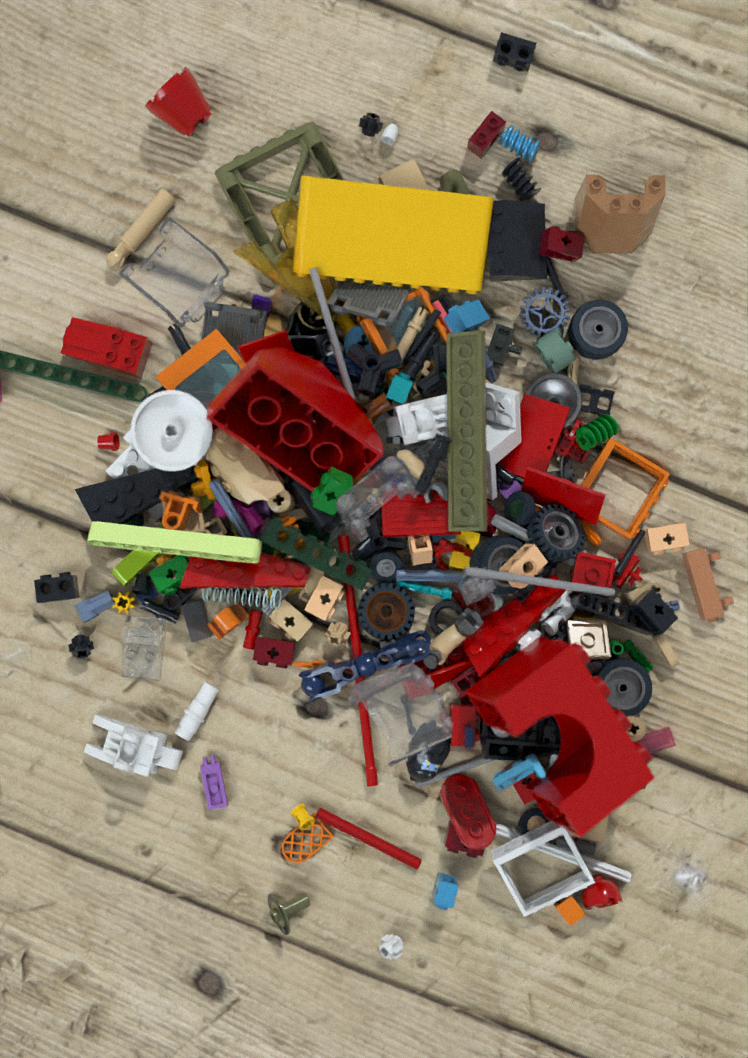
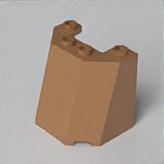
(616, 220)

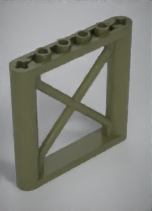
(233, 183)

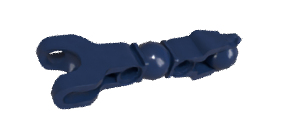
(366, 664)

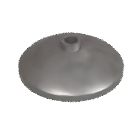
(559, 389)

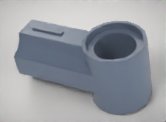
(90, 608)

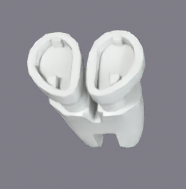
(562, 612)

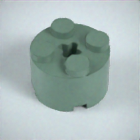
(554, 351)

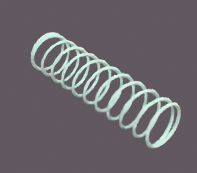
(208, 598)

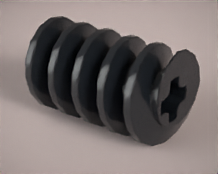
(520, 181)

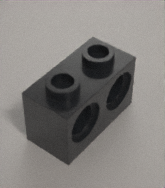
(516, 47)
(57, 592)

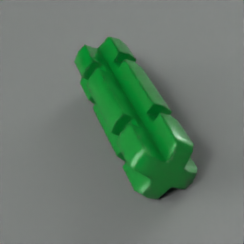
(637, 655)

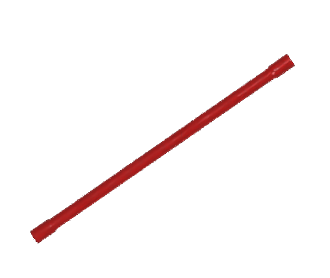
(370, 770)

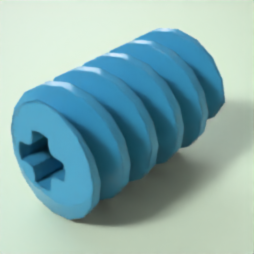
(520, 143)

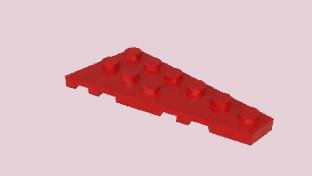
(269, 572)
(507, 627)

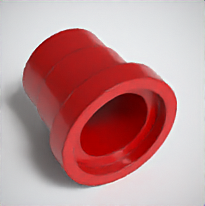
(109, 441)

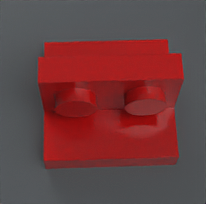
(593, 570)

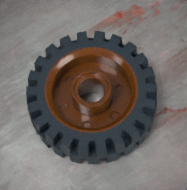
(386, 595)

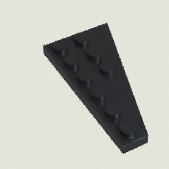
(131, 495)

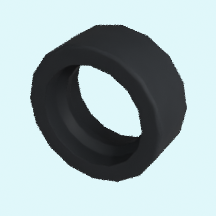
(445, 604)

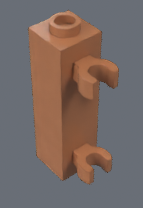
(703, 584)

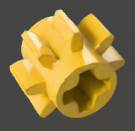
(119, 600)

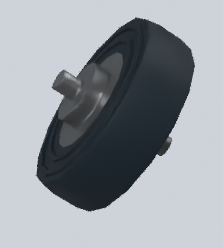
(384, 565)

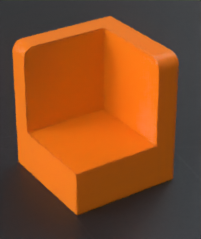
(569, 910)

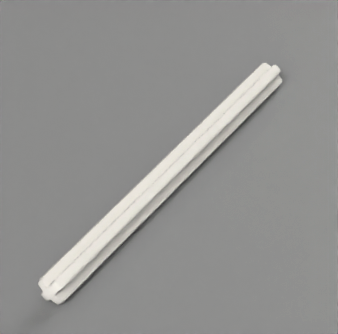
(567, 855)

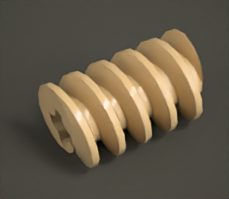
(286, 506)
(638, 728)

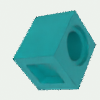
(399, 387)

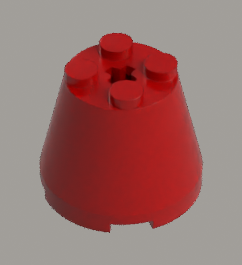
(180, 103)

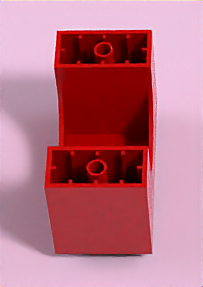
(596, 757)

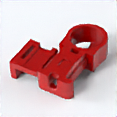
(570, 446)

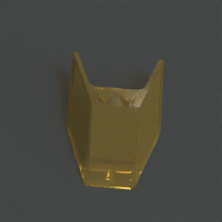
(281, 271)

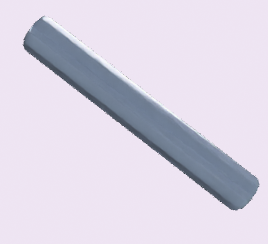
(230, 509)
(430, 575)

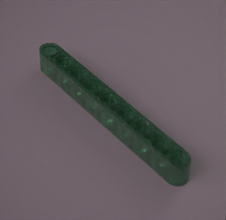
(75, 380)

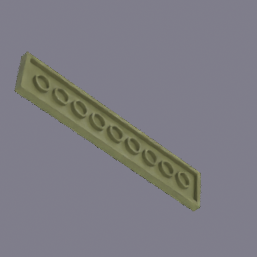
(467, 431)

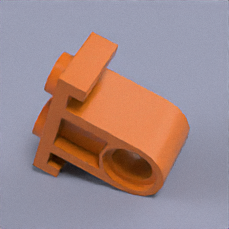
(178, 508)
(228, 619)

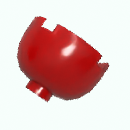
(601, 894)

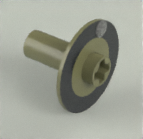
(280, 912)

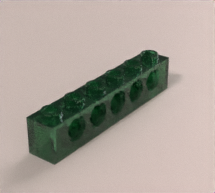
(269, 535)

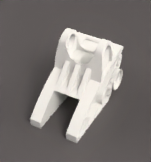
(419, 420)
(134, 748)

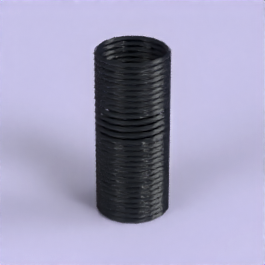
(323, 521)

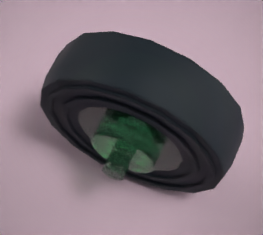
(519, 508)

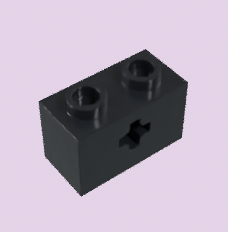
(653, 612)

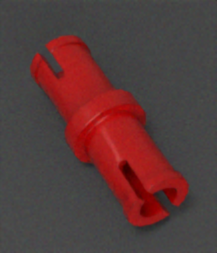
(252, 629)

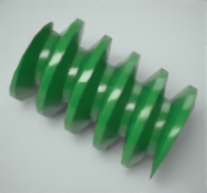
(596, 432)

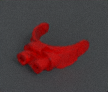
(447, 546)

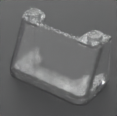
(373, 492)

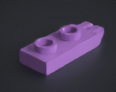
(213, 783)

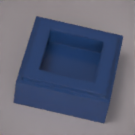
(468, 736)

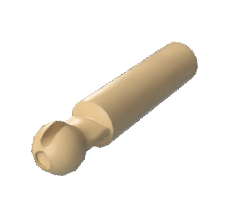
(140, 228)

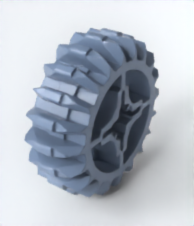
(528, 308)

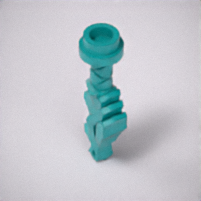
(444, 593)

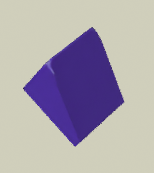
(262, 303)

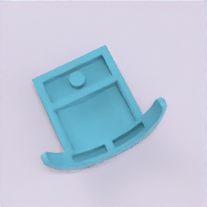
(519, 771)

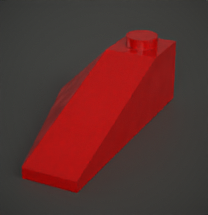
(454, 665)

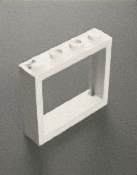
(553, 893)

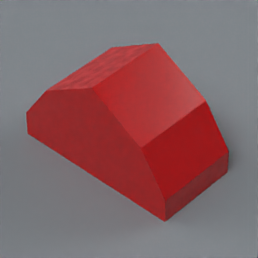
(296, 417)

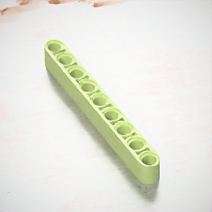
(175, 542)

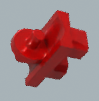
(628, 571)

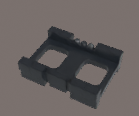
(595, 394)

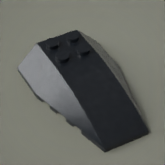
(540, 738)

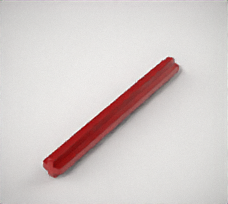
(368, 838)

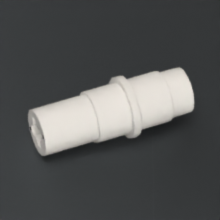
(196, 711)

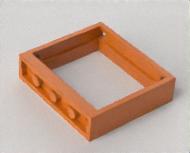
(652, 496)

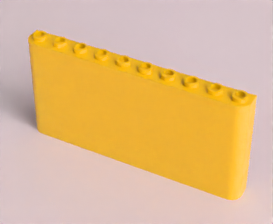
(391, 234)

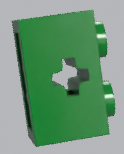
(331, 488)
(163, 574)

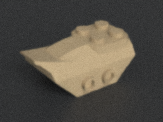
(241, 469)

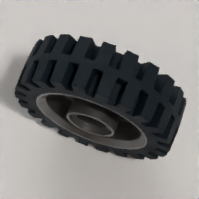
(556, 533)

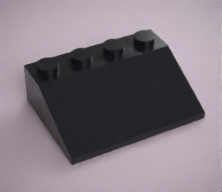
(516, 241)

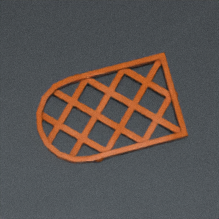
(322, 825)

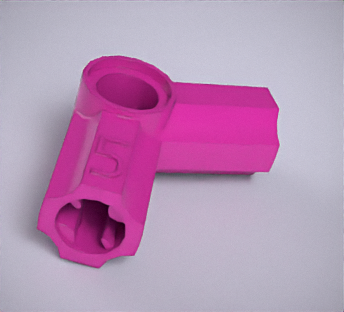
(247, 512)

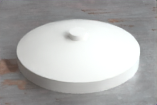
(171, 430)

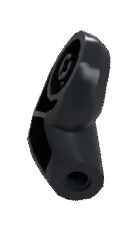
(308, 333)

